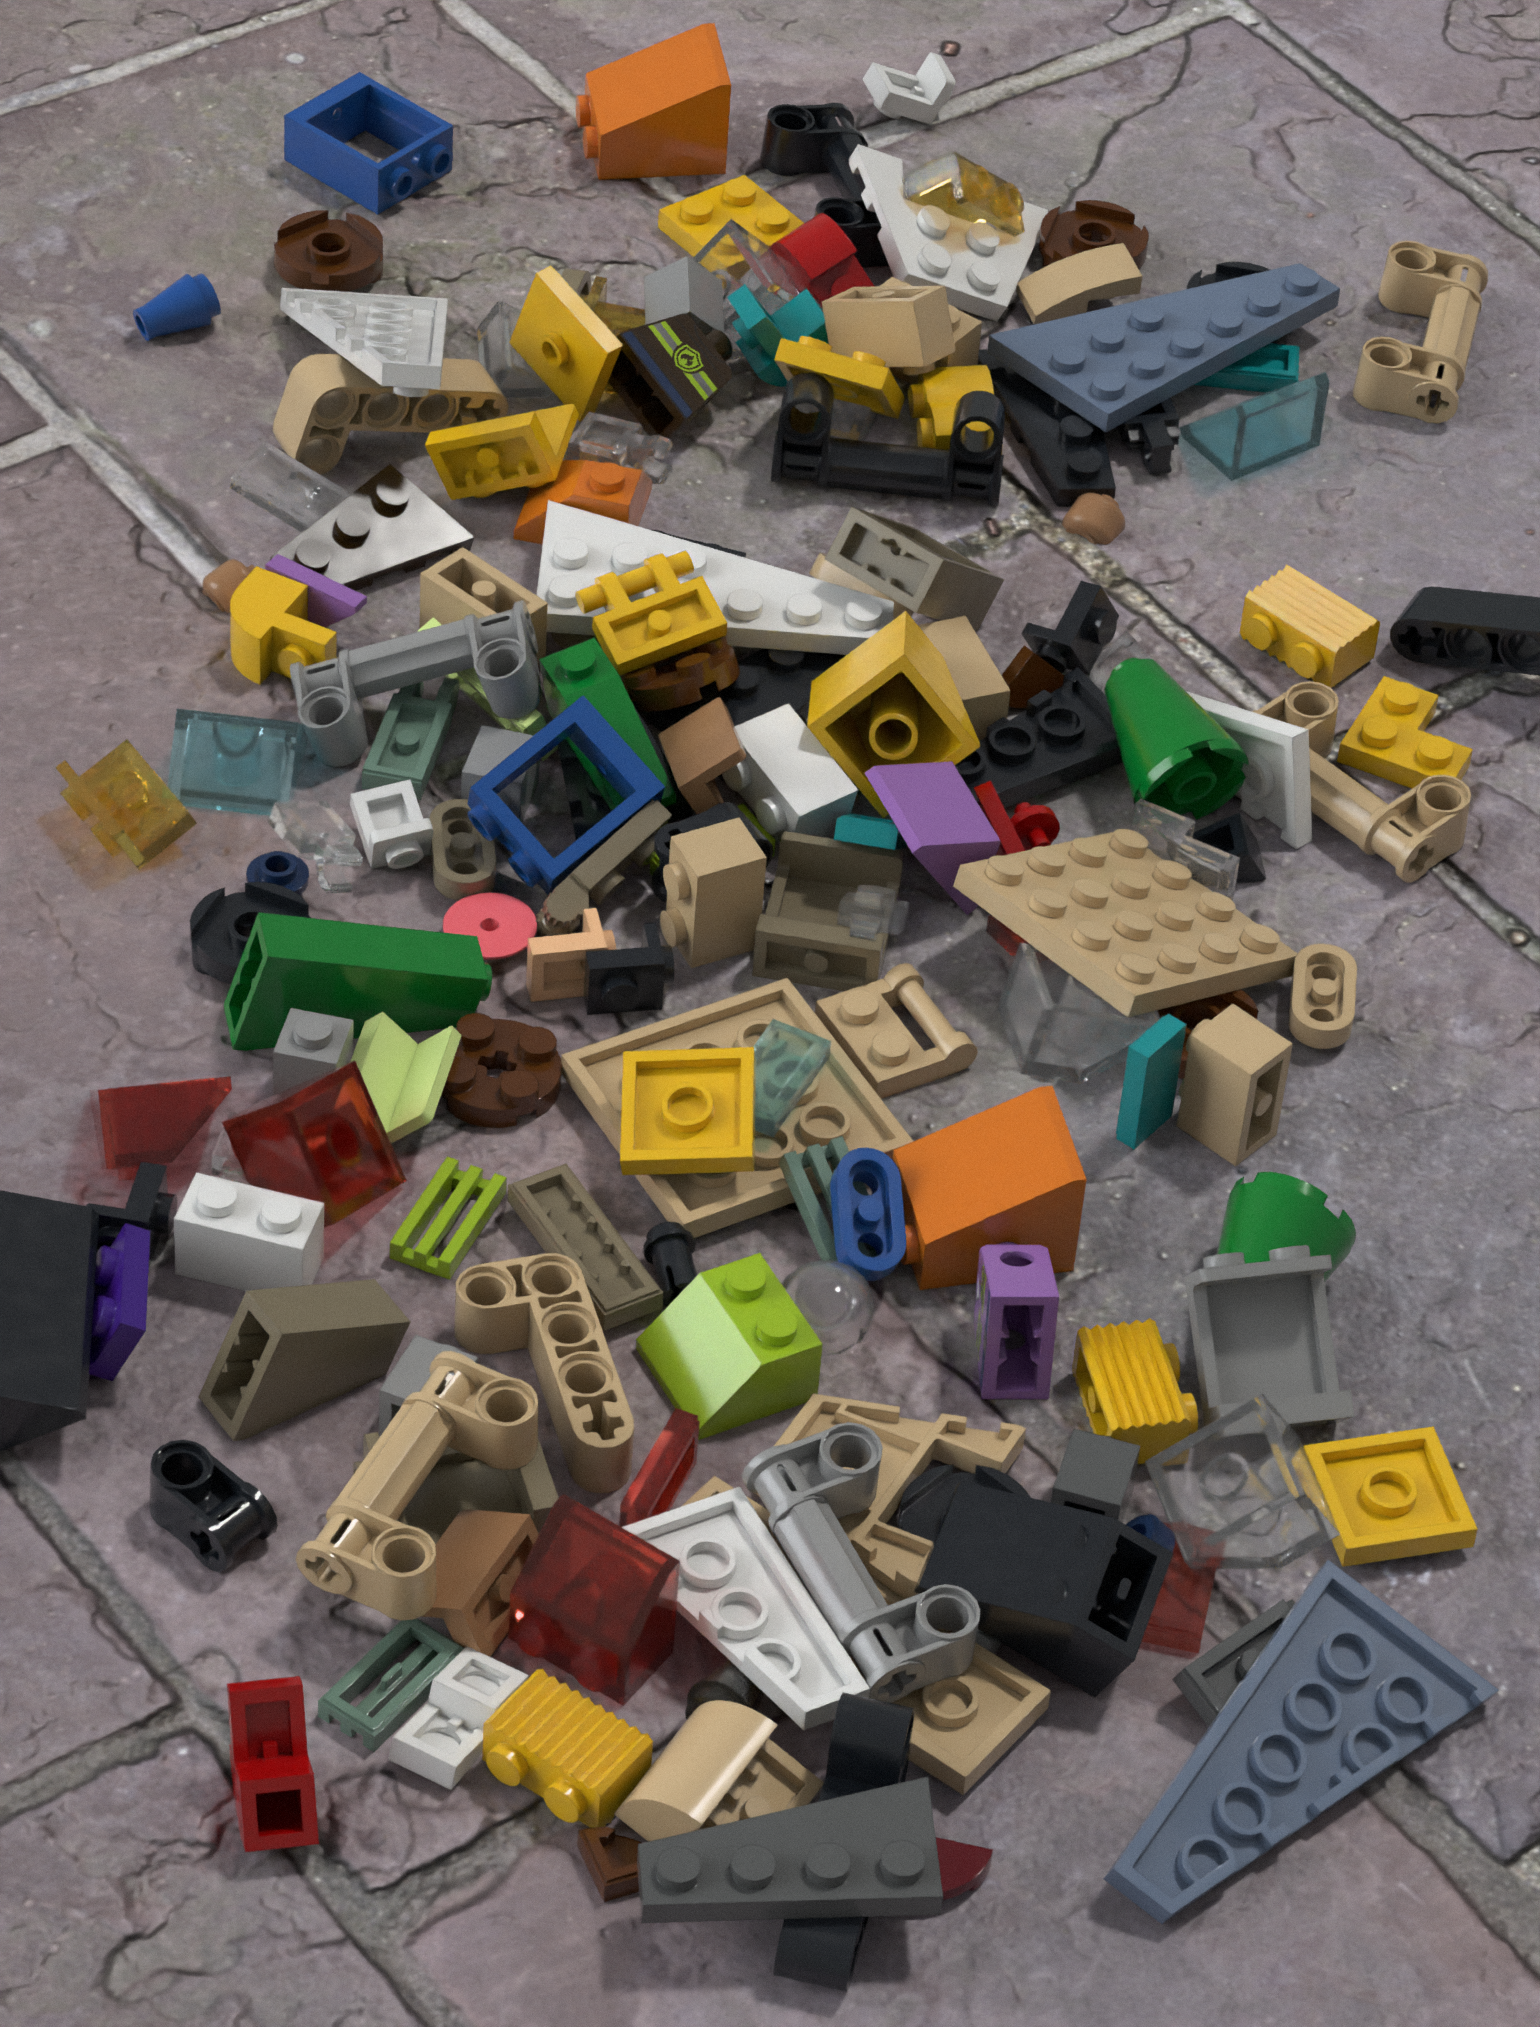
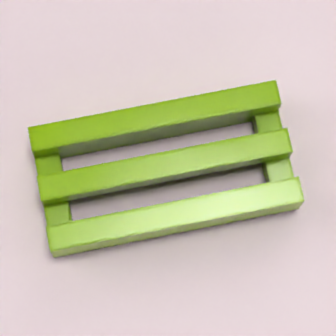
(465, 1184)

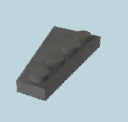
(817, 1860)

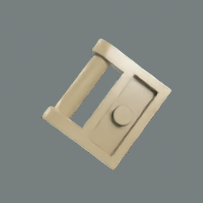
(882, 1044)

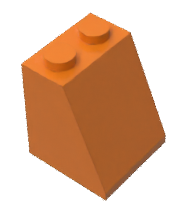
(659, 110)
(990, 1183)

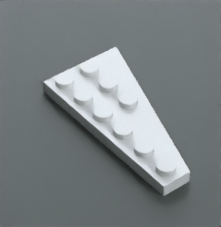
(383, 335)
(759, 601)

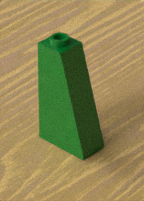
(352, 974)

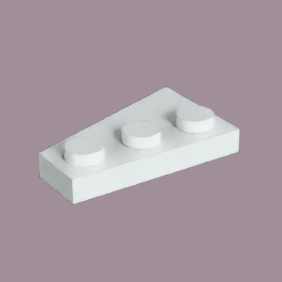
(1277, 768)

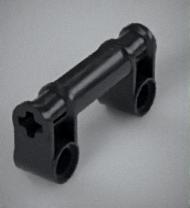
(813, 142)
(809, 452)

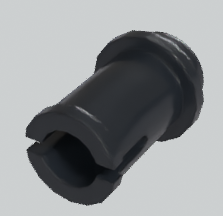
(670, 1251)

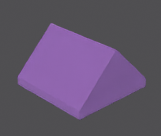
(936, 819)

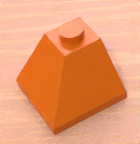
(588, 486)

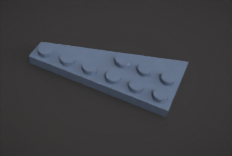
(1310, 1723)

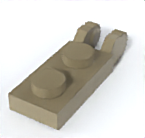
(600, 873)

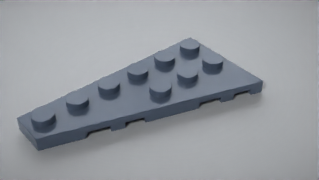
(1147, 350)

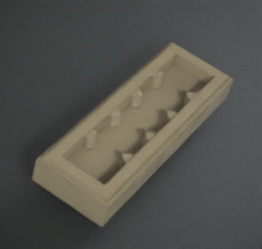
(573, 1225)

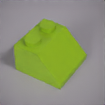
(733, 1347)

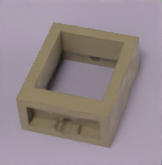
(913, 568)

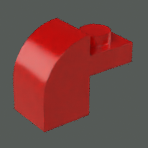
(821, 258)
(271, 1764)

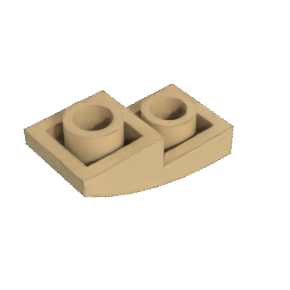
(1070, 283)

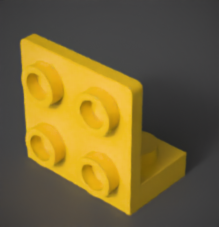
(502, 452)

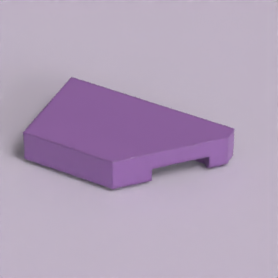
(327, 599)

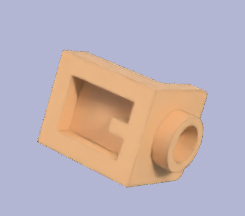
(558, 961)

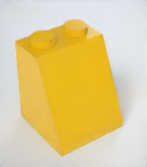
(890, 706)

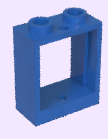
(317, 138)
(610, 757)

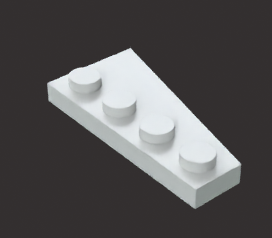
(754, 1605)

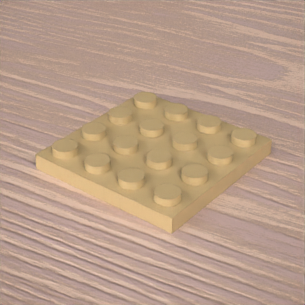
(1126, 921)
(833, 1105)

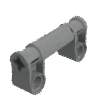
(497, 646)
(805, 1496)

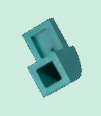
(763, 331)

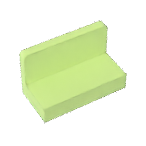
(403, 1075)

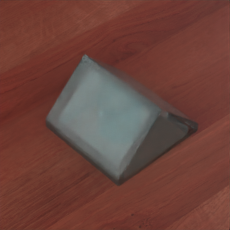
(1262, 428)
(235, 761)

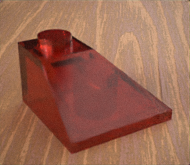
(152, 1120)
(318, 1143)

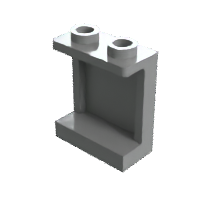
(1266, 1334)

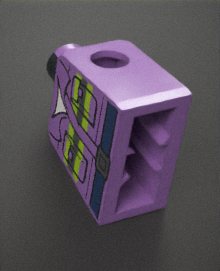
(1018, 1294)

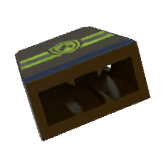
(670, 372)

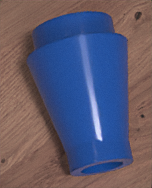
(180, 307)

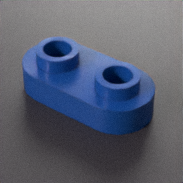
(869, 1218)

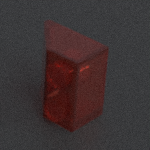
(595, 1601)

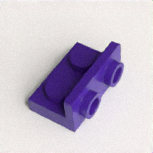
(119, 1300)

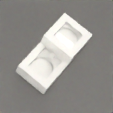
(448, 1730)

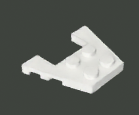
(940, 249)

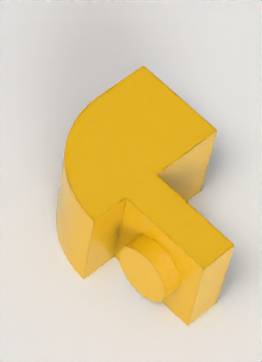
(273, 627)

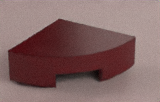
(961, 1866)

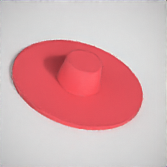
(497, 921)

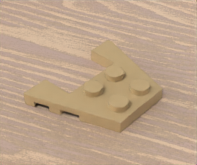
(908, 1448)

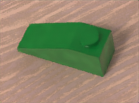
(588, 672)

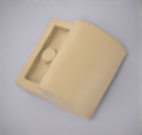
(716, 1774)

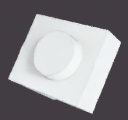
(908, 94)
(391, 825)

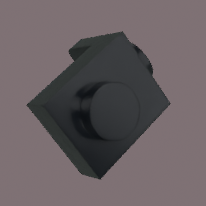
(1081, 633)
(628, 977)
(147, 1208)

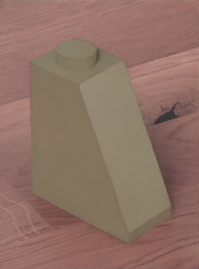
(299, 1351)

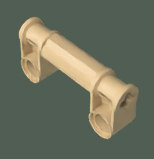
(1403, 375)
(1408, 832)
(363, 1542)

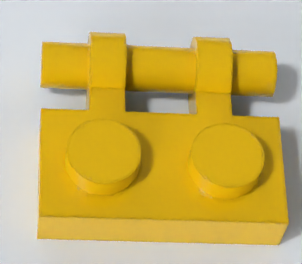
(658, 624)

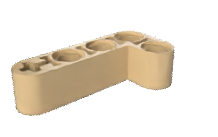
(332, 396)
(548, 1309)

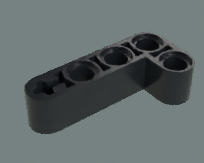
(1470, 630)
(865, 1753)

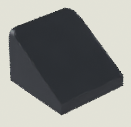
(1236, 839)

